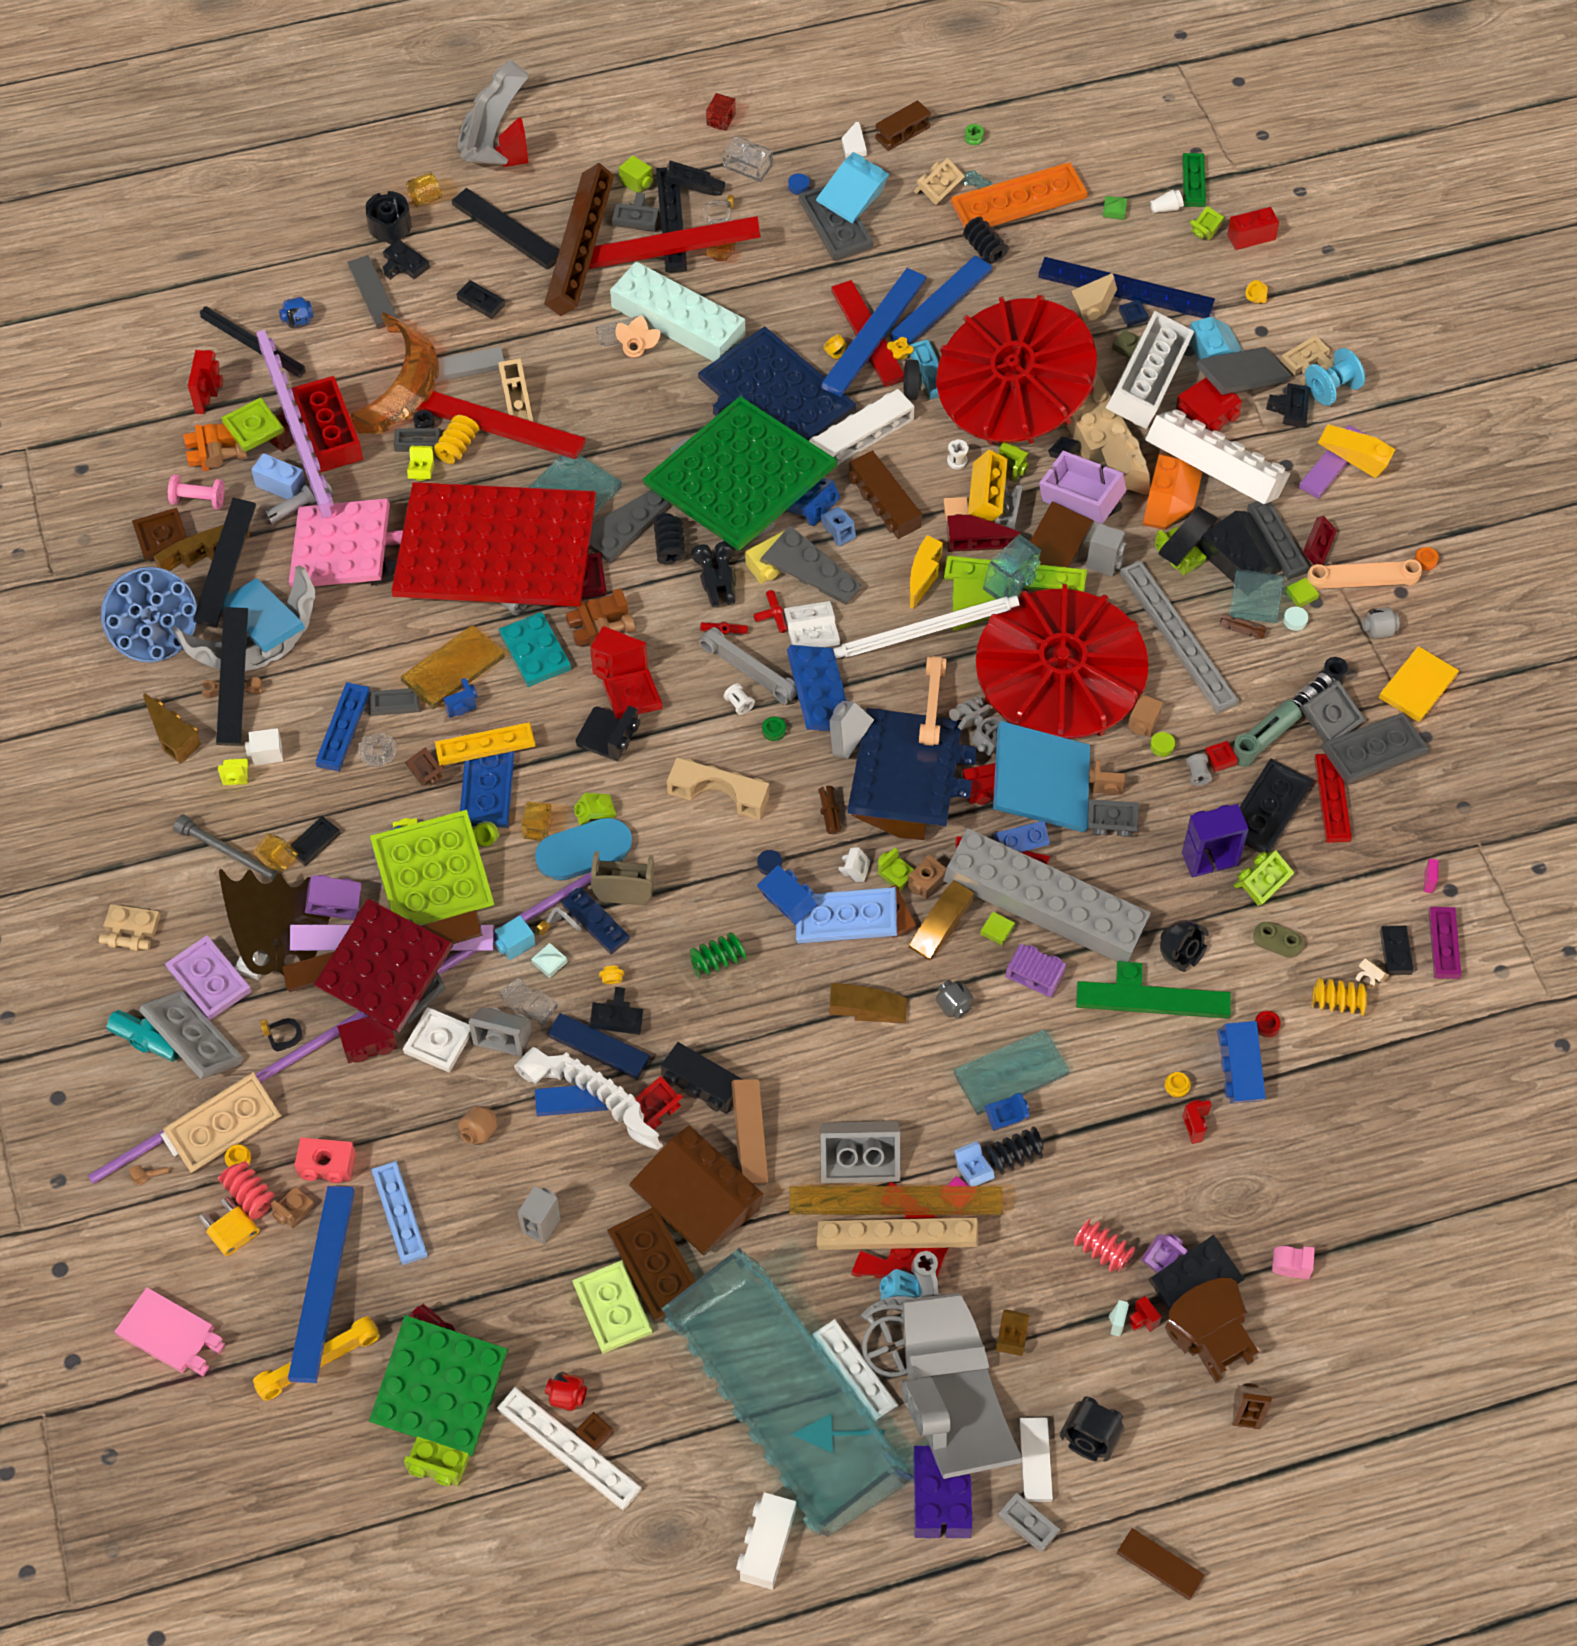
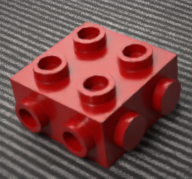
(1208, 405)

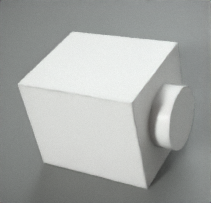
(264, 746)

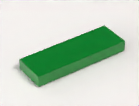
(1193, 180)

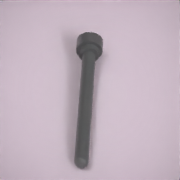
(185, 826)

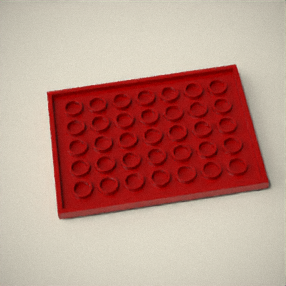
(495, 544)

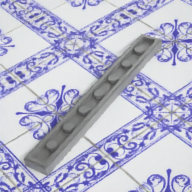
(1179, 637)

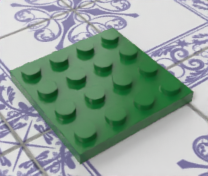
(438, 1385)

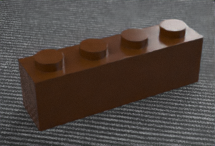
(884, 495)

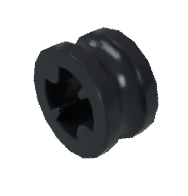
(423, 415)

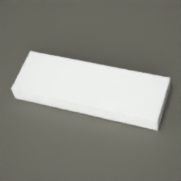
(1036, 1459)

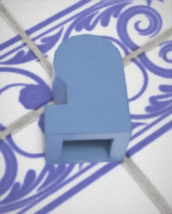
(839, 525)

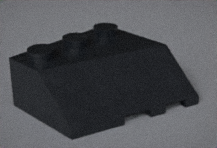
(1238, 545)

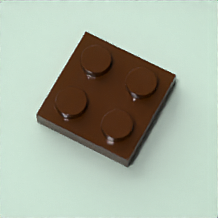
(158, 532)

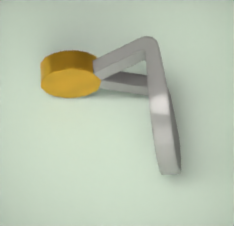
(543, 927)

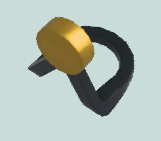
(282, 1045)

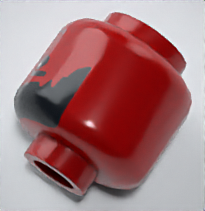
(566, 1391)

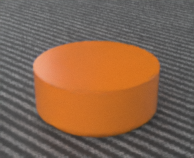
(1427, 558)

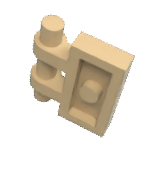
(1306, 354)
(130, 921)

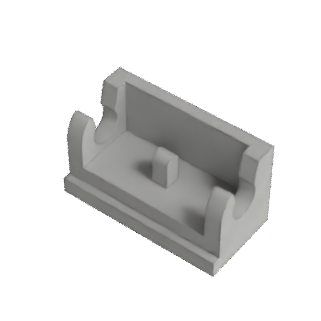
(1011, 507)

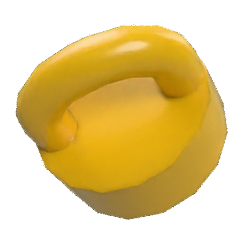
(1257, 292)
(834, 345)

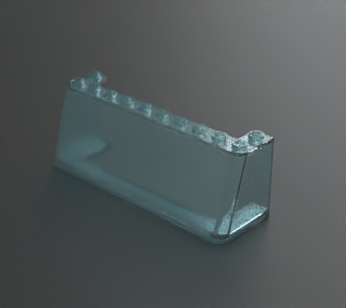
(787, 1393)

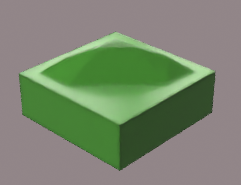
(1114, 207)

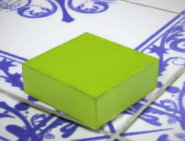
(1302, 592)
(997, 928)

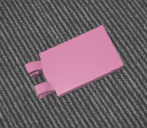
(169, 1332)

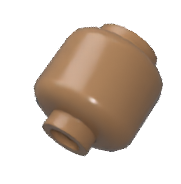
(477, 1125)

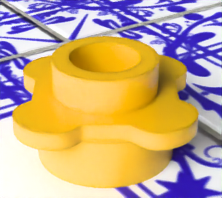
(900, 348)

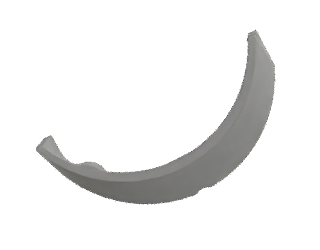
(482, 121)
(299, 602)

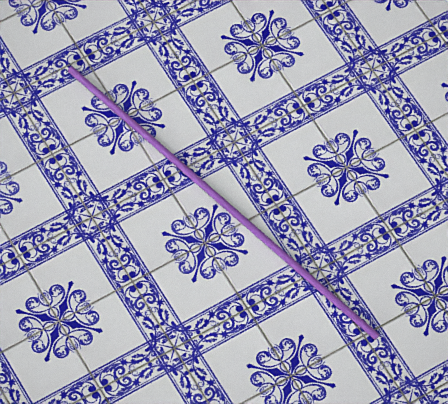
(333, 1032)

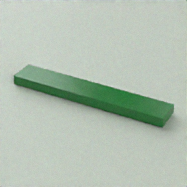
(1153, 999)

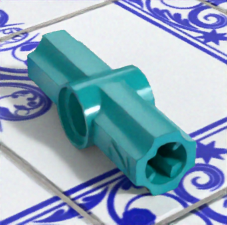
(140, 1035)

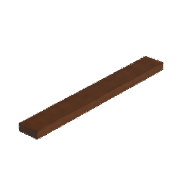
(453, 929)

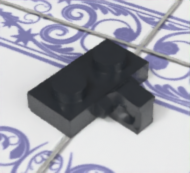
(403, 259)
(1291, 405)
(616, 1015)

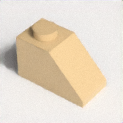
(1094, 298)

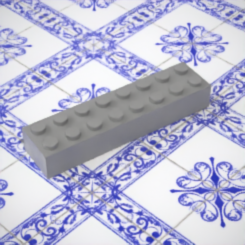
(1047, 896)

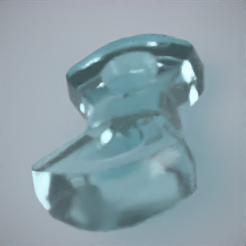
(975, 179)

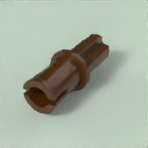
(830, 810)

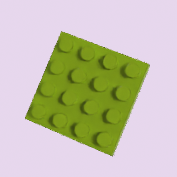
(432, 869)

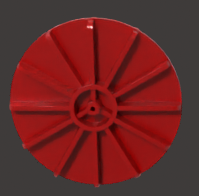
(1017, 370)
(1062, 663)

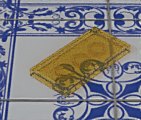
(460, 658)

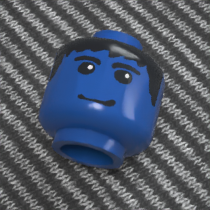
(296, 312)

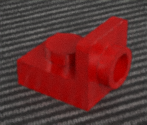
(1194, 1119)

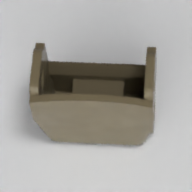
(622, 881)

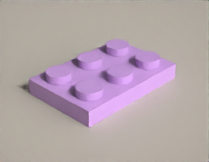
(208, 977)

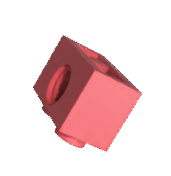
(313, 1151)

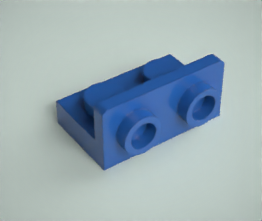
(816, 501)
(1024, 837)

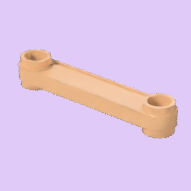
(1365, 574)
(930, 732)

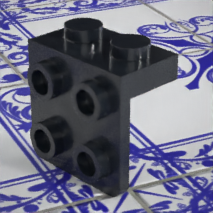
(606, 734)

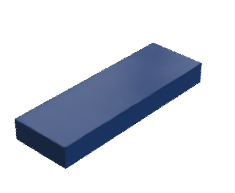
(566, 1101)

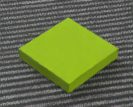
(252, 424)

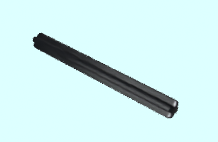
(249, 339)

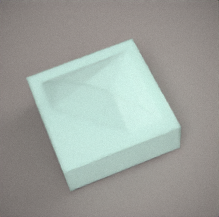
(549, 960)
(1118, 1317)

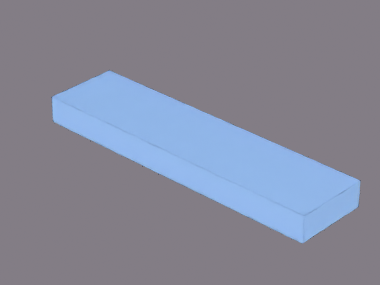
(399, 1213)

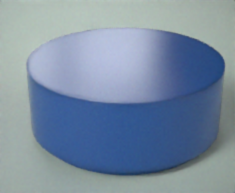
(798, 183)

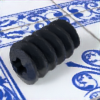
(985, 240)
(669, 538)
(1015, 1150)

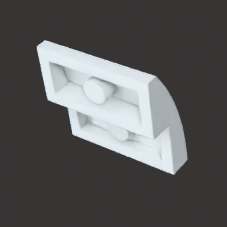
(812, 625)

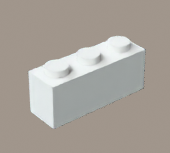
(766, 1540)

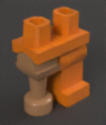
(213, 446)

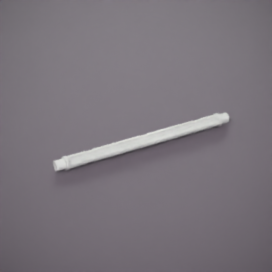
(926, 627)

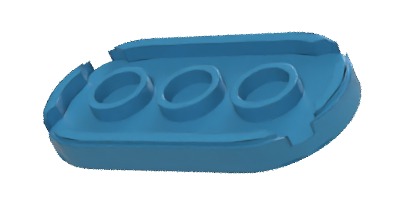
(572, 850)

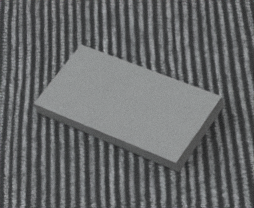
(191, 1034)

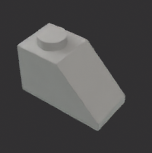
(847, 728)

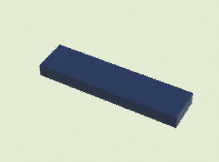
(598, 1046)

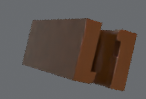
(903, 125)

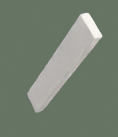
(569, 1449)

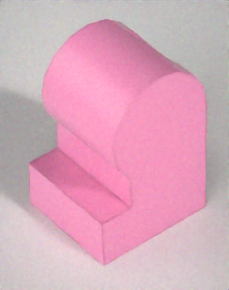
(1293, 1262)

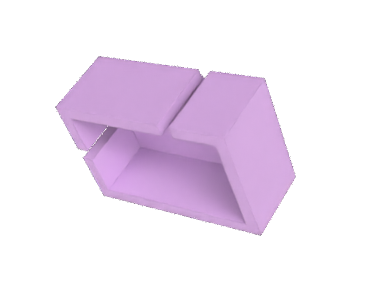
(1081, 486)

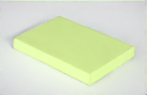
(612, 1307)

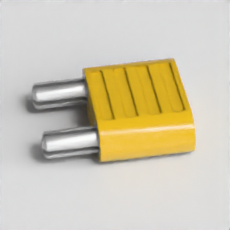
(232, 1229)

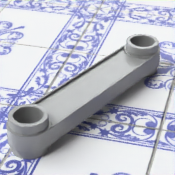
(715, 642)

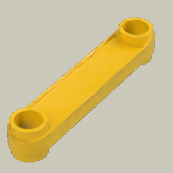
(362, 1332)

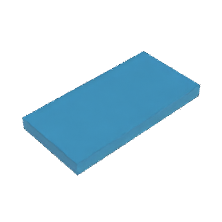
(268, 617)

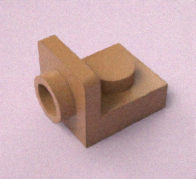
(292, 1208)

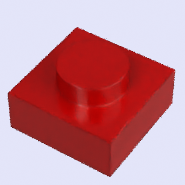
(1221, 756)

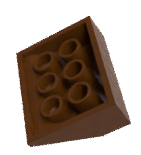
(697, 1190)

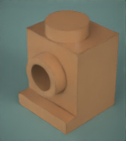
(934, 877)

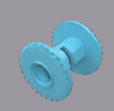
(1324, 382)

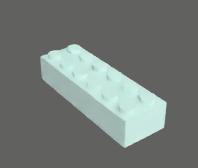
(677, 312)

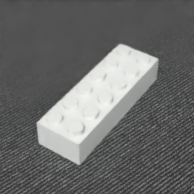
(1150, 370)
(1218, 456)

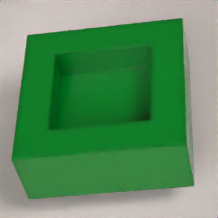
(1129, 973)

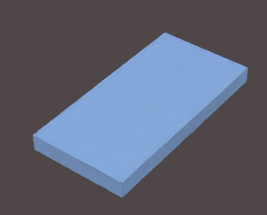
(850, 916)

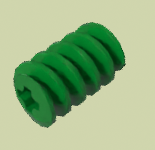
(716, 954)

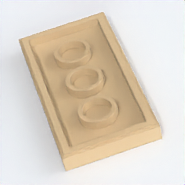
(221, 1122)

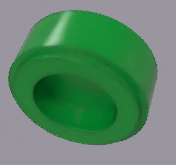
(774, 728)

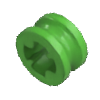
(974, 129)

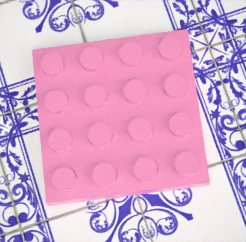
(342, 546)

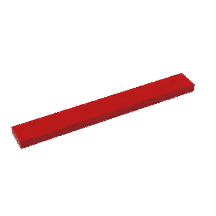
(675, 242)
(506, 425)

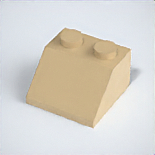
(1125, 456)

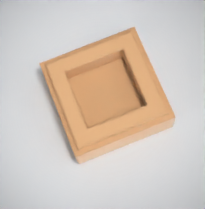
(955, 506)

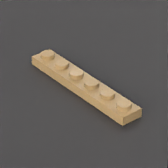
(897, 1233)

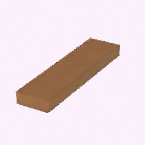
(750, 1130)

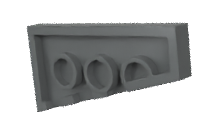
(623, 526)

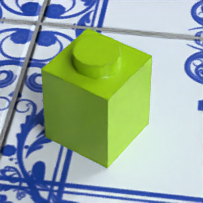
(635, 174)

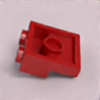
(204, 379)

